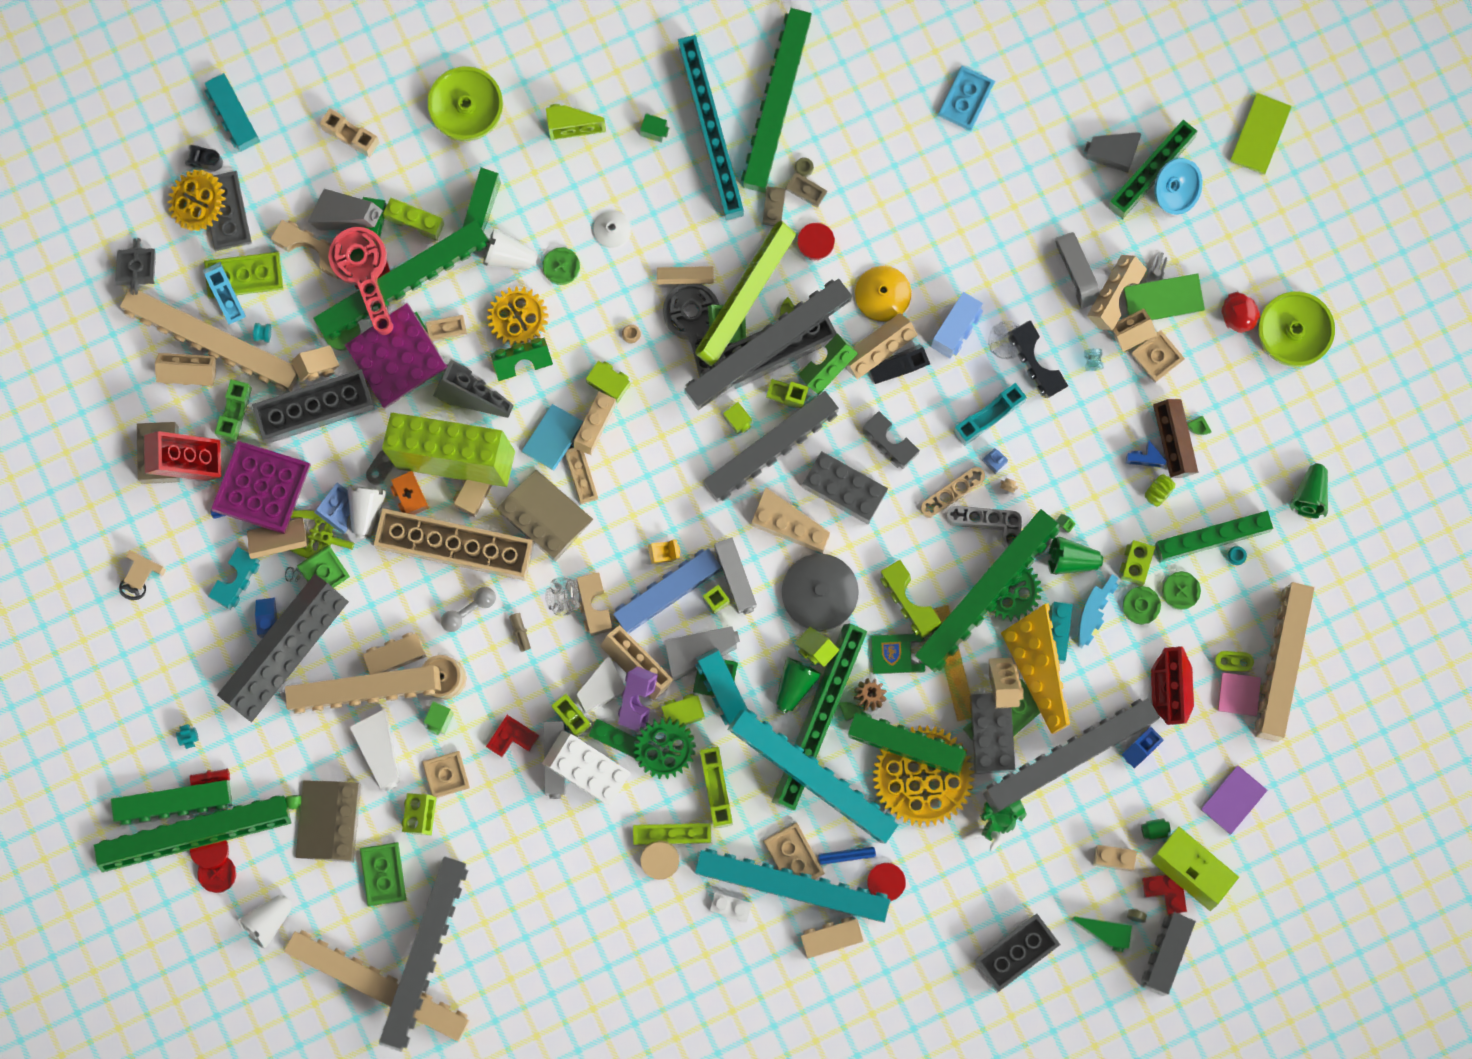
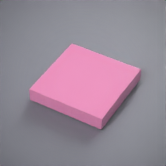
(1239, 694)

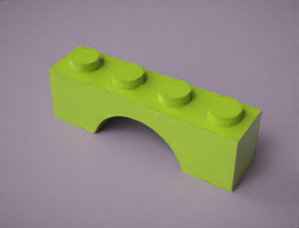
(923, 619)
(716, 787)

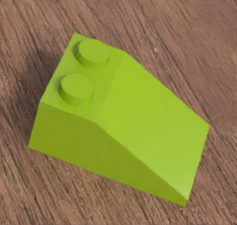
(571, 122)

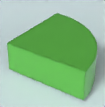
(1199, 426)
(849, 709)

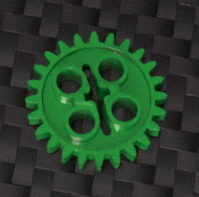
(1020, 605)
(672, 733)

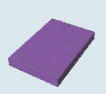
(1234, 799)

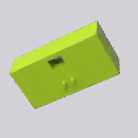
(1194, 869)

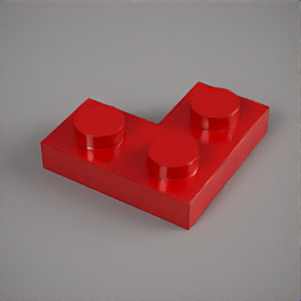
(509, 732)
(1172, 892)

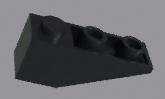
(900, 364)

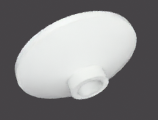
(615, 237)

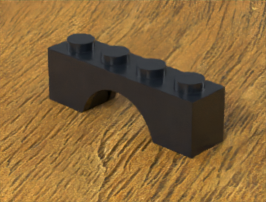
(1024, 339)

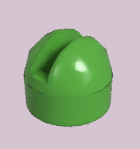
(293, 802)

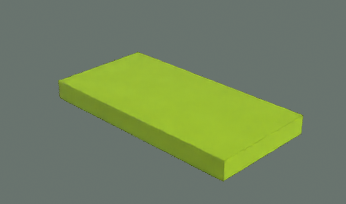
(1261, 133)
(251, 273)

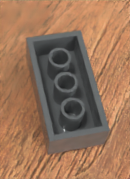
(844, 487)
(991, 735)
(1017, 953)
(1168, 954)

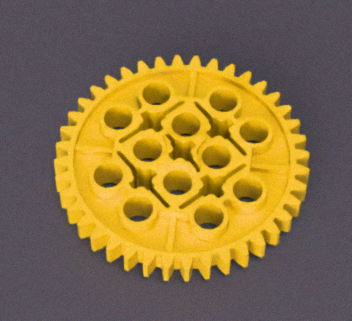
(901, 802)

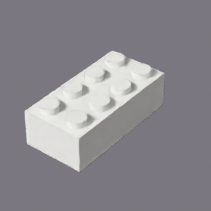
(586, 768)

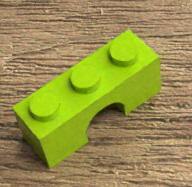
(405, 214)

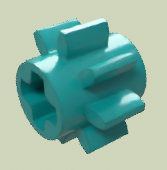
(187, 736)

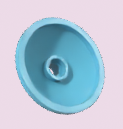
(1185, 186)

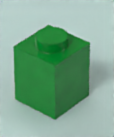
(654, 128)

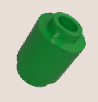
(1155, 829)

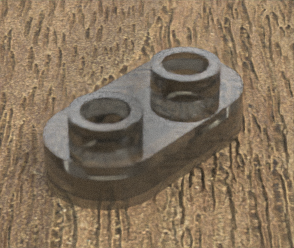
(380, 466)

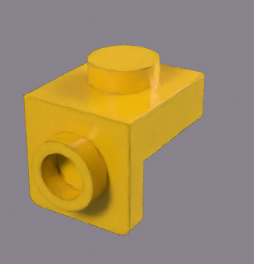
(664, 551)

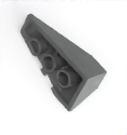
(463, 390)

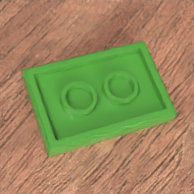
(383, 874)

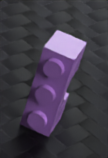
(632, 712)

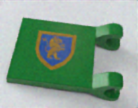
(893, 654)

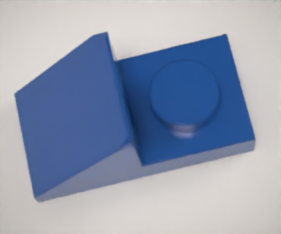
(1151, 458)

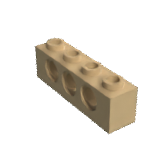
(1005, 682)

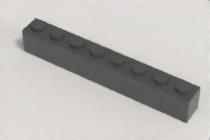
(771, 446)

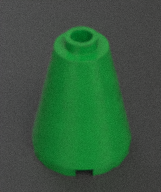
(1312, 493)
(1072, 557)
(794, 684)

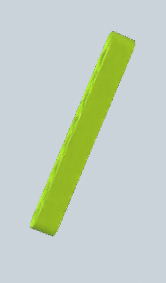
(745, 293)

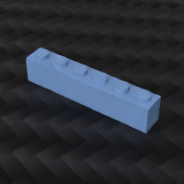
(667, 591)

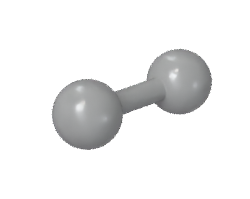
(452, 620)

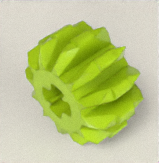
(1160, 490)

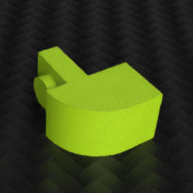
(790, 394)

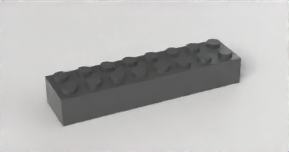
(283, 648)

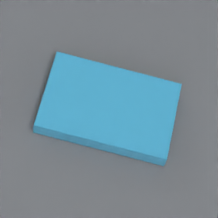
(966, 98)
(552, 437)

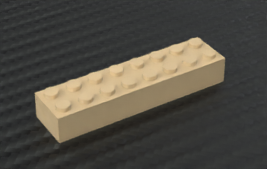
(453, 544)
(1285, 661)

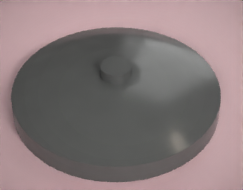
(820, 592)

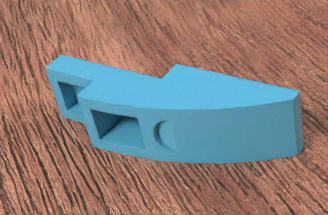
(1091, 617)

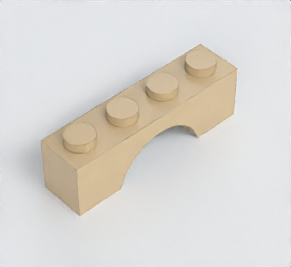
(290, 237)
(1105, 309)

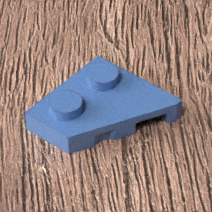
(335, 508)

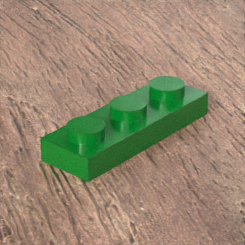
(613, 737)

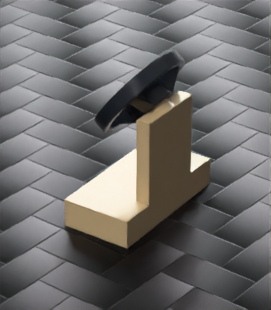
(138, 575)

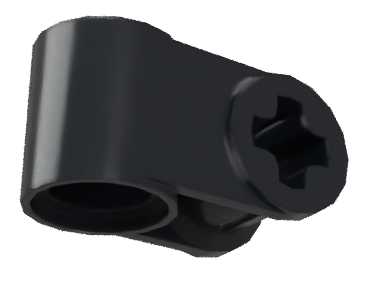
(200, 157)

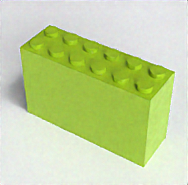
(448, 449)

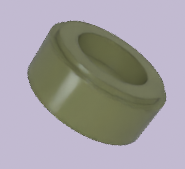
(804, 167)
(1136, 915)

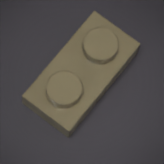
(806, 190)
(773, 205)

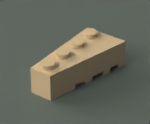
(789, 523)

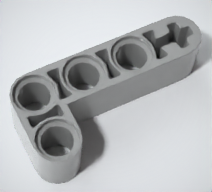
(1078, 269)
(984, 522)

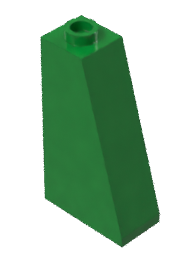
(483, 197)

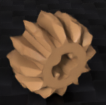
(865, 688)

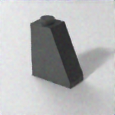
(1113, 150)

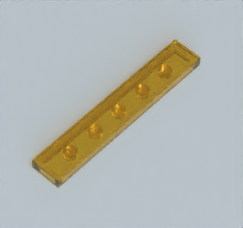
(956, 676)

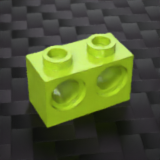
(1142, 564)
(423, 814)

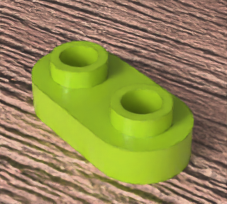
(1233, 661)

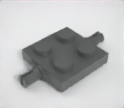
(135, 266)

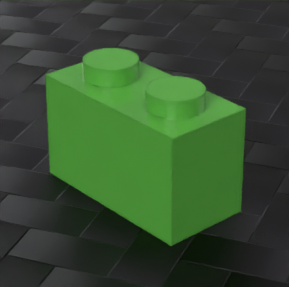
(438, 718)

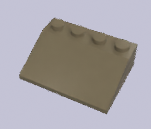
(545, 515)
(328, 820)

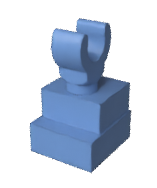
(995, 460)

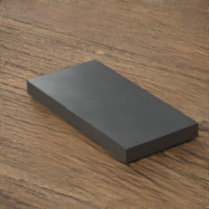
(232, 226)

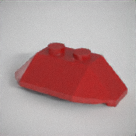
(1173, 686)

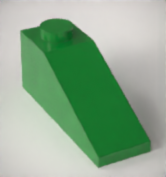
(1109, 933)

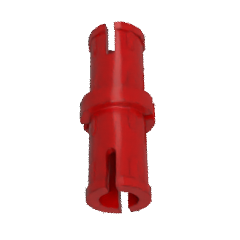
(210, 776)

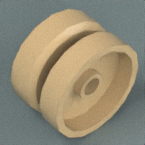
(454, 678)

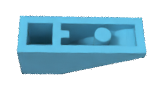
(224, 293)

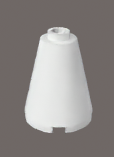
(507, 252)
(364, 509)
(266, 920)

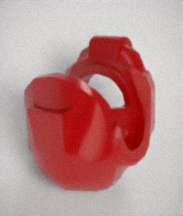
(1240, 312)

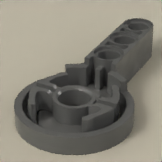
(695, 326)

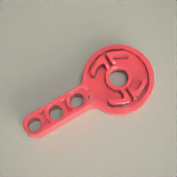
(363, 271)

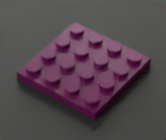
(399, 360)
(261, 487)

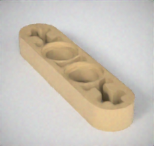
(951, 490)

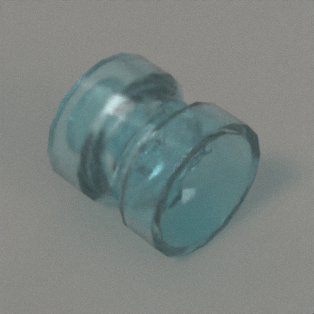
(1093, 359)

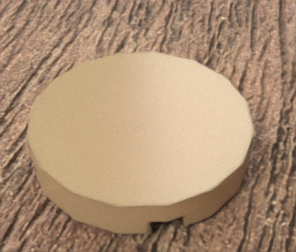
(659, 860)

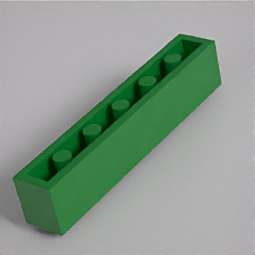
(1146, 175)
(1214, 536)
(907, 744)
(170, 802)

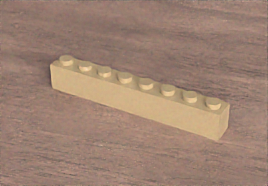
(363, 688)

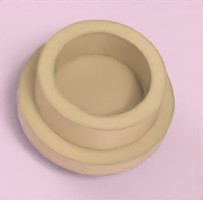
(631, 333)
(1009, 485)

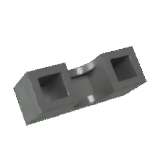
(901, 453)

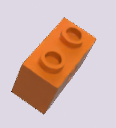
(406, 483)

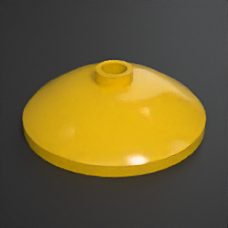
(880, 305)

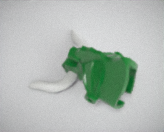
(1002, 821)

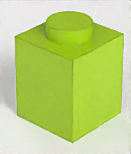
(738, 418)
(716, 599)

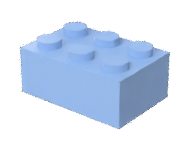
(957, 325)

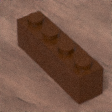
(1175, 438)

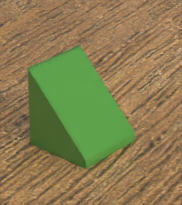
(1065, 522)

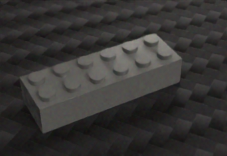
(808, 343)
(313, 406)

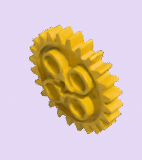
(204, 184)
(532, 308)

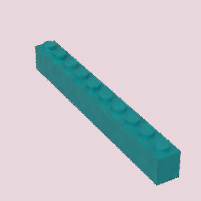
(710, 127)
(813, 776)
(793, 886)

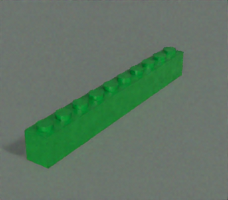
(777, 100)
(404, 278)
(988, 590)
(822, 709)
(192, 833)

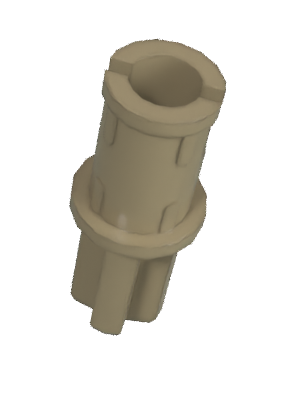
(520, 632)

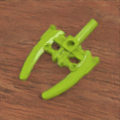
(323, 537)

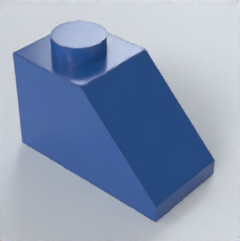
(265, 615)
(1142, 747)

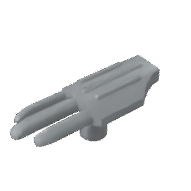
(1156, 274)

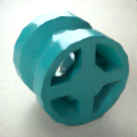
(262, 332)

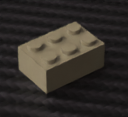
(144, 429)

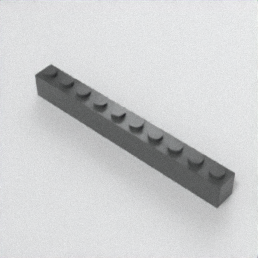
(767, 344)
(1071, 755)
(422, 954)

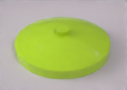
(465, 103)
(1296, 329)

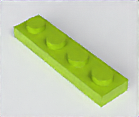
(672, 833)

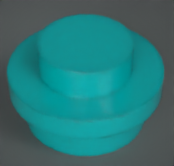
(1237, 555)

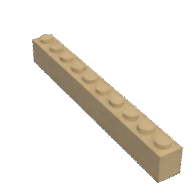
(210, 339)
(372, 983)

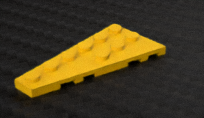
(1037, 660)

